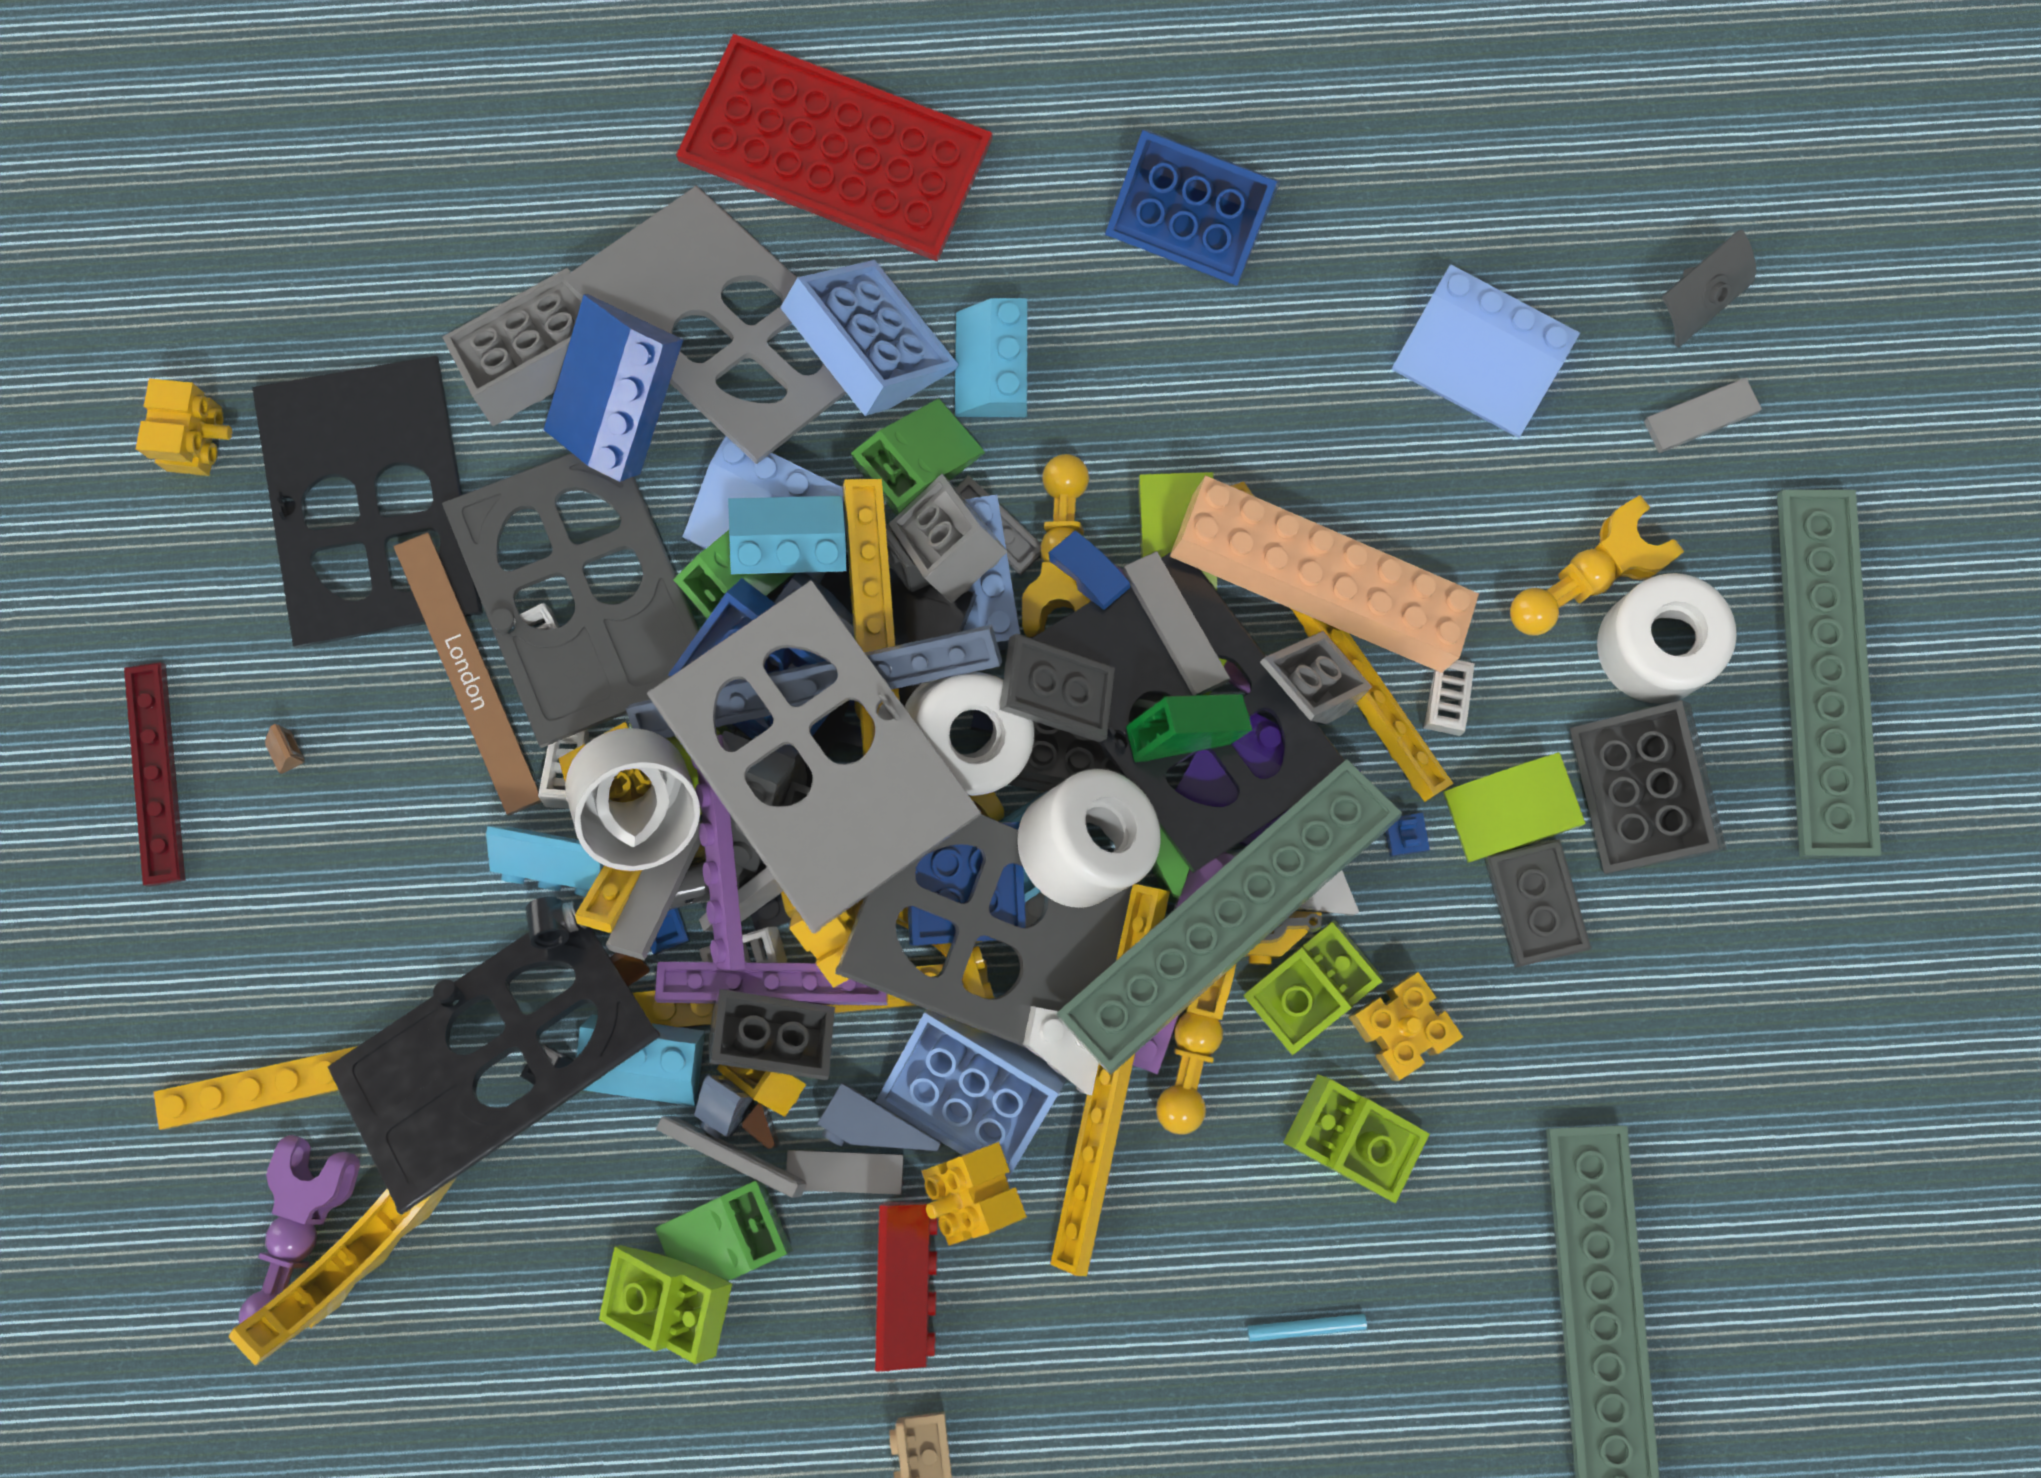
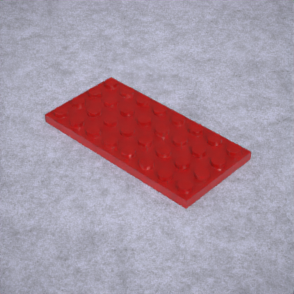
(835, 147)

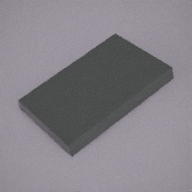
(1057, 688)
(1537, 903)

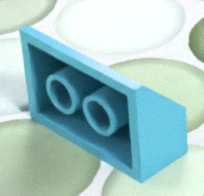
(992, 359)
(787, 535)
(540, 857)
(659, 1072)

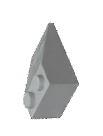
(947, 539)
(1317, 678)

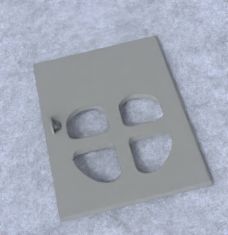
(679, 269)
(859, 817)

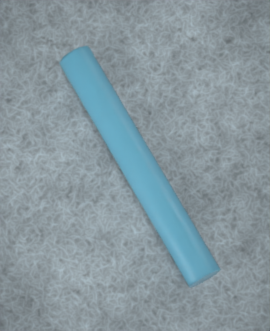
(1307, 1327)

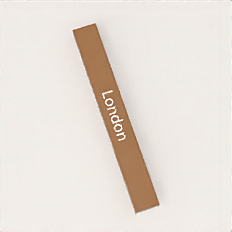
(468, 674)

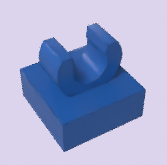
(1408, 835)

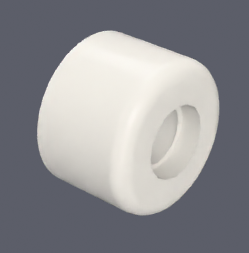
(1637, 662)
(1002, 758)
(638, 831)
(1060, 851)

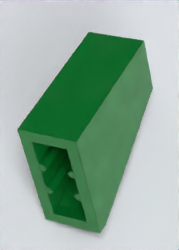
(1188, 725)

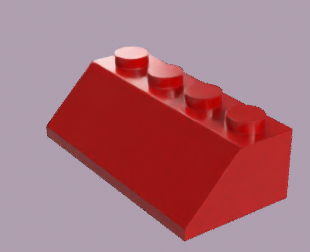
(904, 1286)

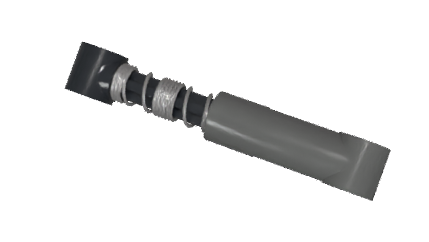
(553, 921)

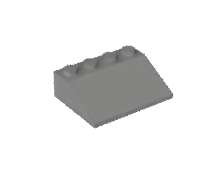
(516, 348)

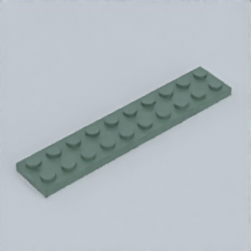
(1828, 674)
(1228, 916)
(1602, 1303)

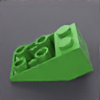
(916, 453)
(710, 577)
(728, 1233)

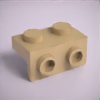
(921, 1446)

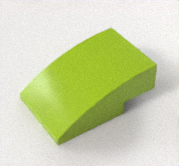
(1163, 508)
(1514, 807)
(1313, 987)
(1356, 1138)
(665, 1303)

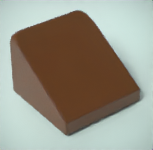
(630, 967)
(761, 1126)

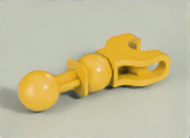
(1065, 480)
(1594, 570)
(1197, 1037)

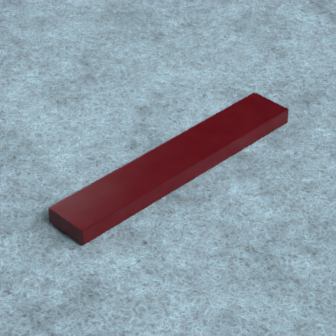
(154, 774)

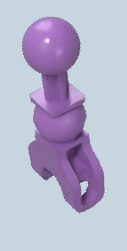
(300, 1204)

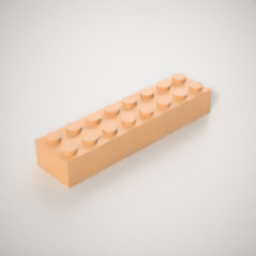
(1325, 575)

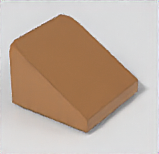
(283, 748)

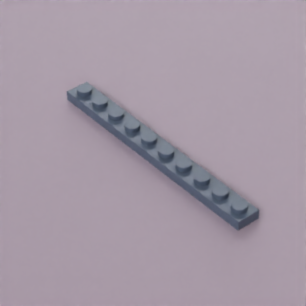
(898, 666)

